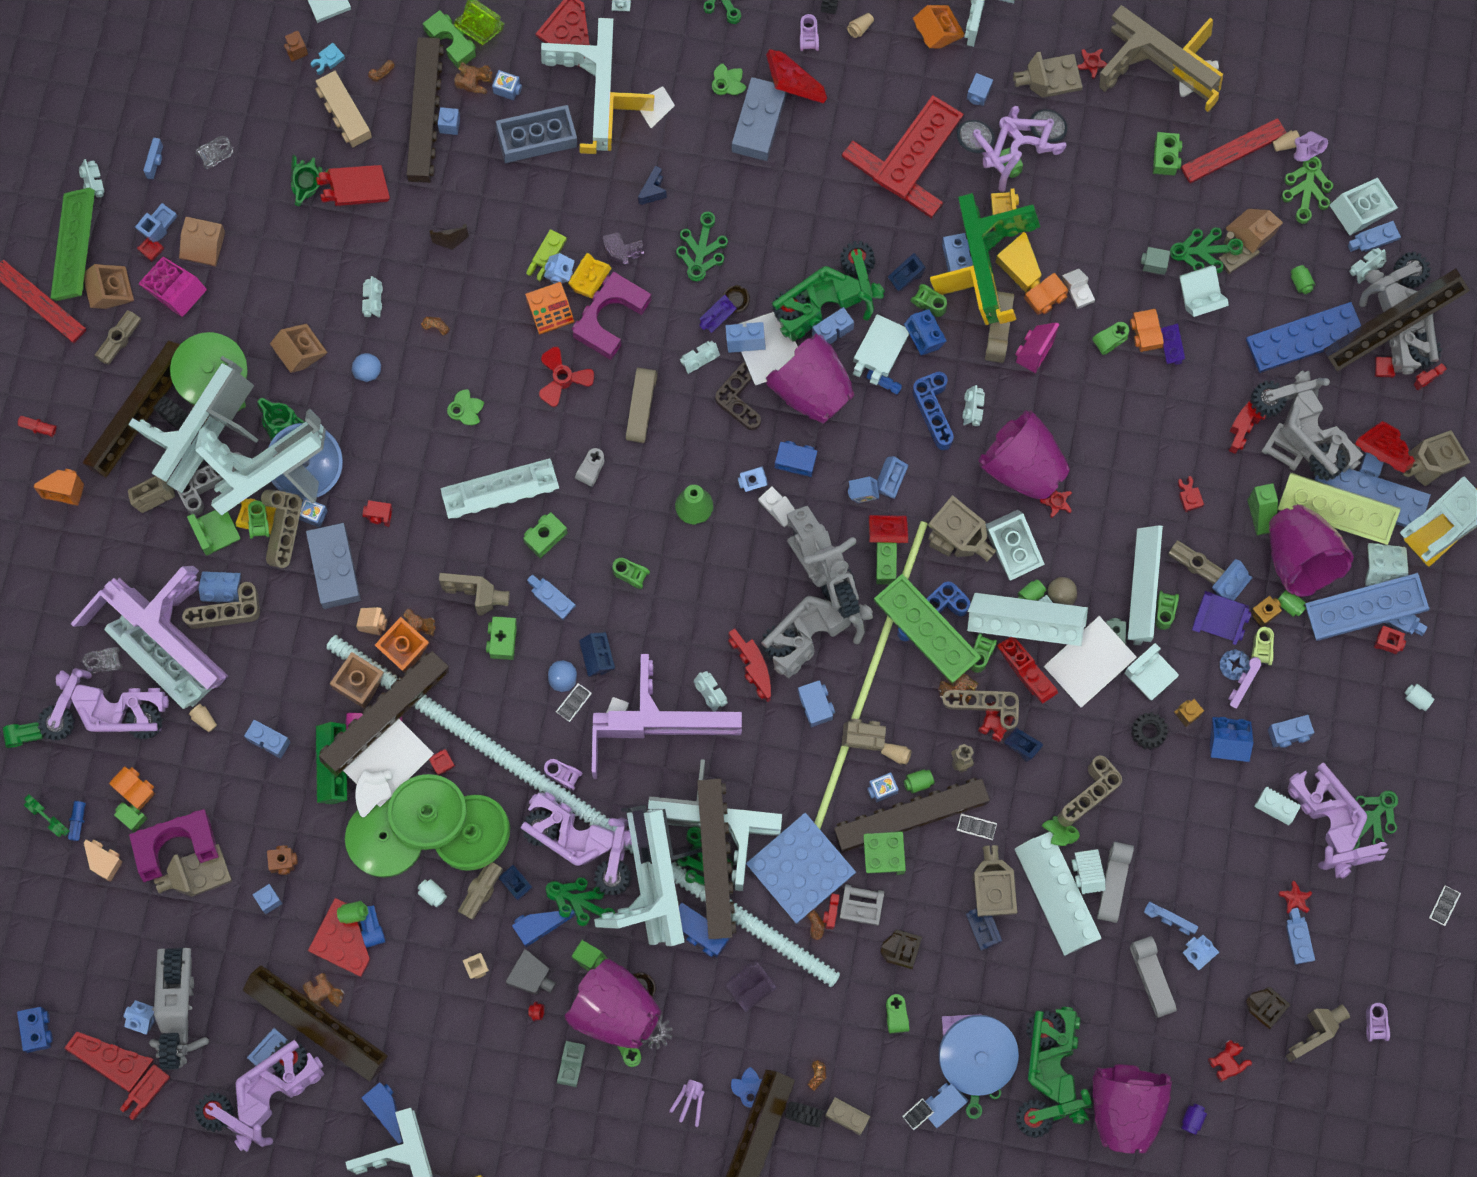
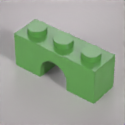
(441, 27)

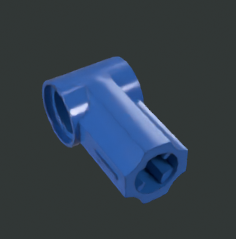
(372, 931)

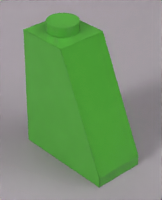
(1263, 506)

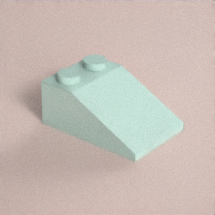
(1363, 206)
(1014, 544)

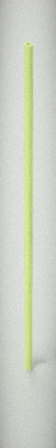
(868, 681)

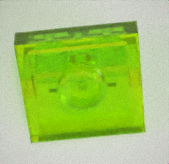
(479, 22)

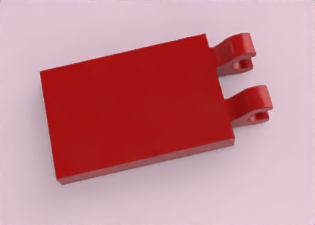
(354, 185)

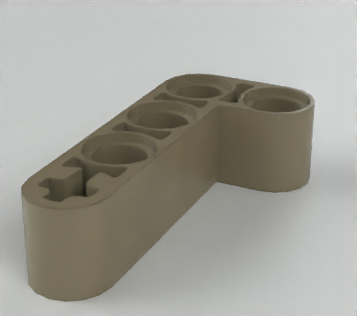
(999, 332)
(641, 404)
(279, 528)
(221, 610)
(980, 704)
(1088, 796)

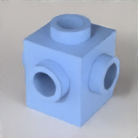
(558, 268)
(1200, 951)
(139, 1017)

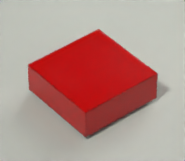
(150, 249)
(1384, 367)
(441, 762)

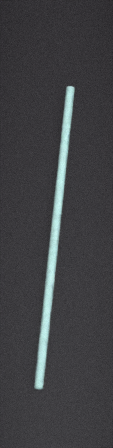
(587, 813)

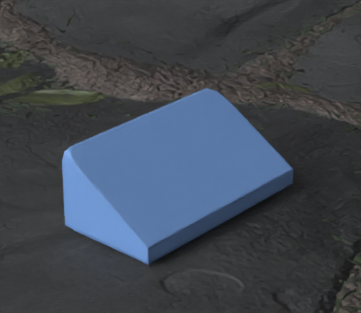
(891, 476)

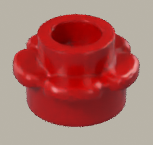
(536, 1011)

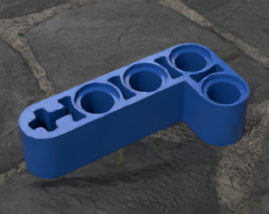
(935, 413)
(945, 601)

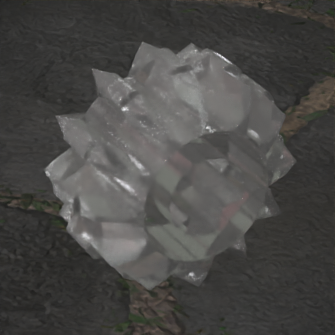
(659, 1038)

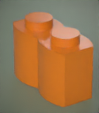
(1046, 294)
(1147, 330)
(132, 788)

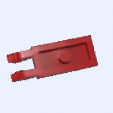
(145, 1090)

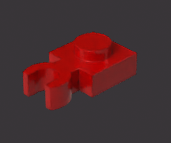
(1425, 378)
(1190, 498)
(830, 915)

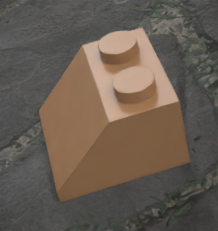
(1255, 228)
(201, 241)
(107, 286)
(298, 347)
(357, 680)

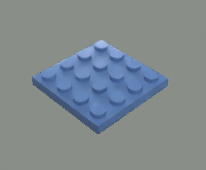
(801, 868)

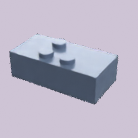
(758, 119)
(536, 134)
(333, 566)

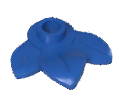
(747, 1085)

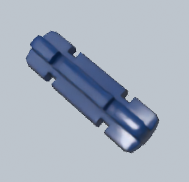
(887, 383)

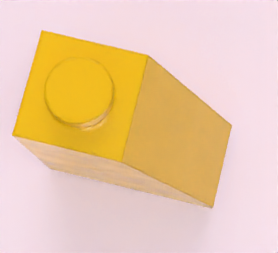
(1020, 263)

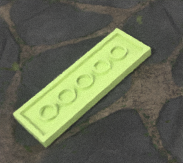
(1342, 508)

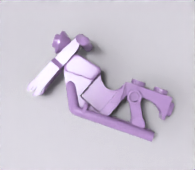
(1346, 821)

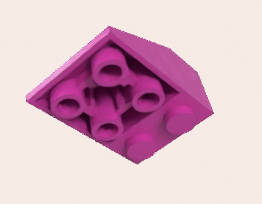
(173, 286)

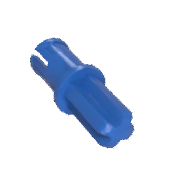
(76, 820)

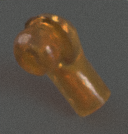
(381, 72)
(429, 322)
(817, 927)
(819, 1075)

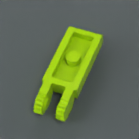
(550, 246)

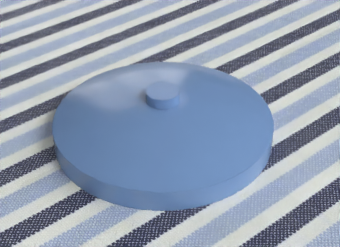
(324, 466)
(978, 1055)

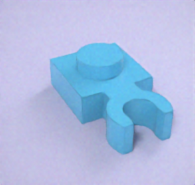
(328, 57)

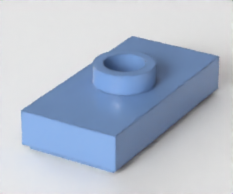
(154, 158)

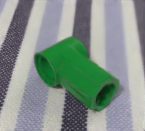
(18, 734)

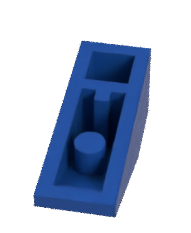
(538, 925)
(384, 1107)

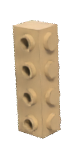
(343, 108)

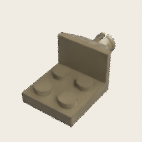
(1050, 75)
(1436, 457)
(962, 529)
(485, 592)
(192, 877)
(994, 885)
(1326, 1025)

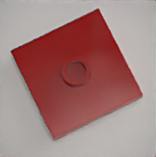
(888, 529)

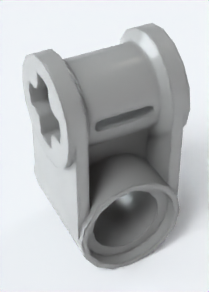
(589, 470)

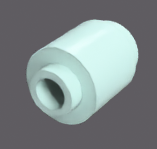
(1419, 697)
(431, 893)

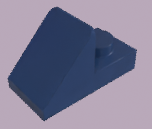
(651, 190)
(909, 270)
(1023, 744)
(515, 882)

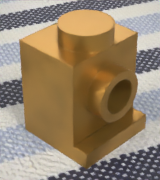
(1261, 615)
(1189, 712)

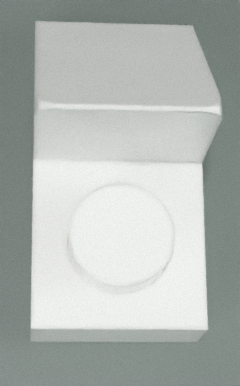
(1078, 288)
(776, 505)

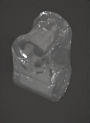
(213, 150)
(104, 660)

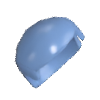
(366, 367)
(562, 676)

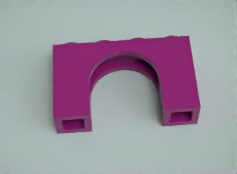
(614, 290)
(148, 842)

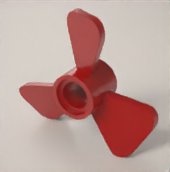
(552, 392)

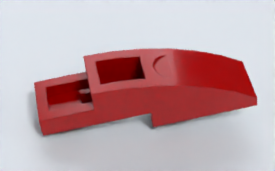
(1243, 424)
(757, 670)
(1027, 670)

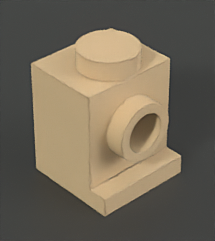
(476, 966)

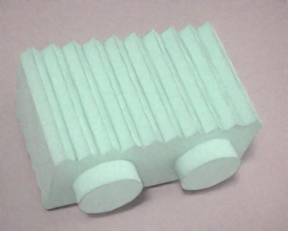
(1277, 806)
(1089, 871)

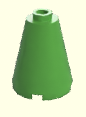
(694, 505)

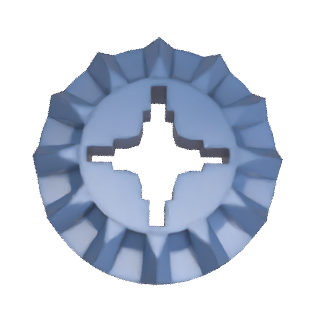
(1226, 666)

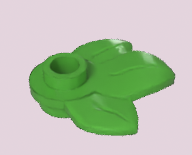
(729, 79)
(468, 408)
(1062, 834)

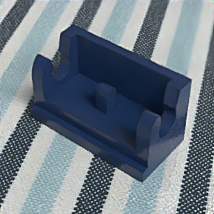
(597, 654)
(984, 930)

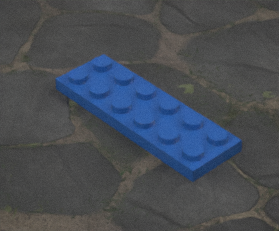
(1301, 337)

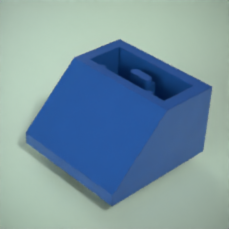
(1231, 739)

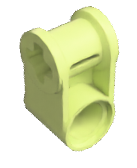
(1263, 649)

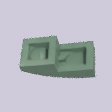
(571, 1064)

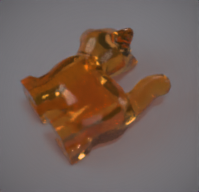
(471, 78)
(419, 623)
(962, 683)
(322, 991)

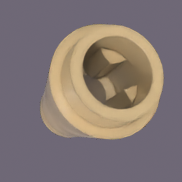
(858, 26)
(1286, 141)
(203, 718)
(897, 753)

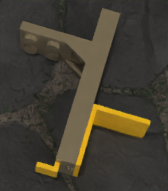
(1147, 43)

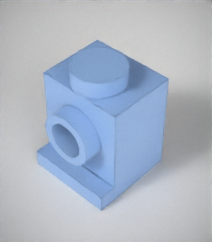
(760, 479)

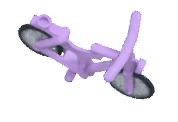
(979, 138)

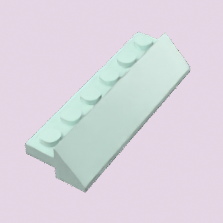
(499, 488)
(1145, 584)
(1027, 619)
(157, 663)
(1057, 893)

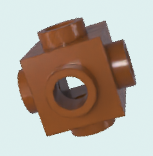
(275, 857)

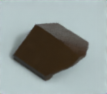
(449, 238)
(901, 949)
(1267, 1006)

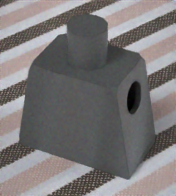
(530, 975)

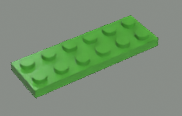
(72, 244)
(927, 628)

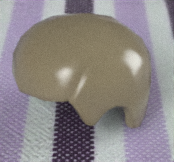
(1062, 591)

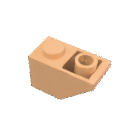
(371, 621)
(100, 861)

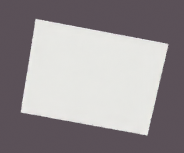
(777, 353)
(1091, 666)
(394, 750)

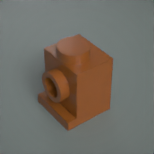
(295, 46)

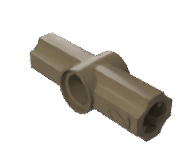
(125, 328)
(1185, 556)
(962, 758)
(480, 890)

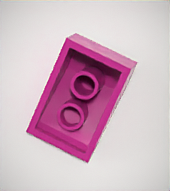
(1036, 346)

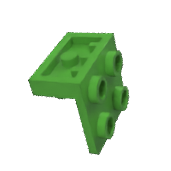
(214, 531)
(884, 853)

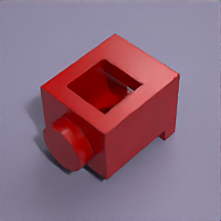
(378, 512)
(1395, 636)

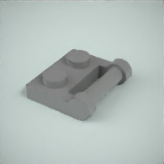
(1280, 440)
(861, 911)

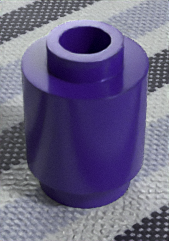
(1193, 1119)

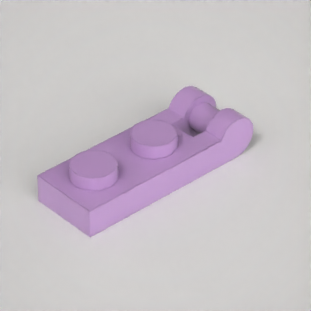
(1245, 681)

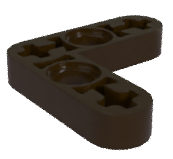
(734, 400)

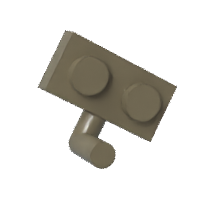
(1233, 262)

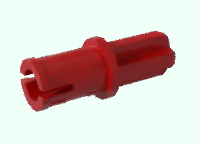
(37, 426)

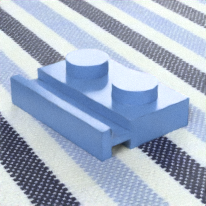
(1232, 581)

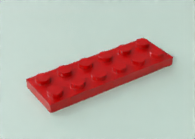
(918, 147)

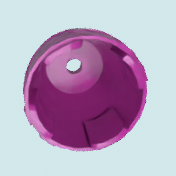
(813, 380)
(1026, 457)
(1307, 550)
(613, 1007)
(1129, 1106)

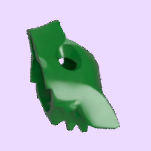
(304, 179)
(276, 420)

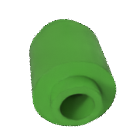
(1302, 279)
(1032, 591)
(1292, 604)
(918, 781)
(352, 912)

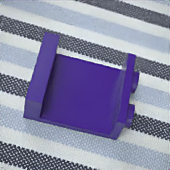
(1221, 617)

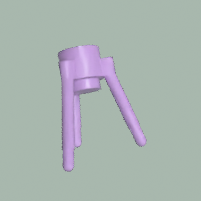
(693, 1090)

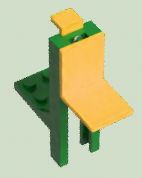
(980, 243)

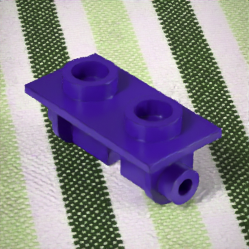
(717, 314)
(1173, 344)

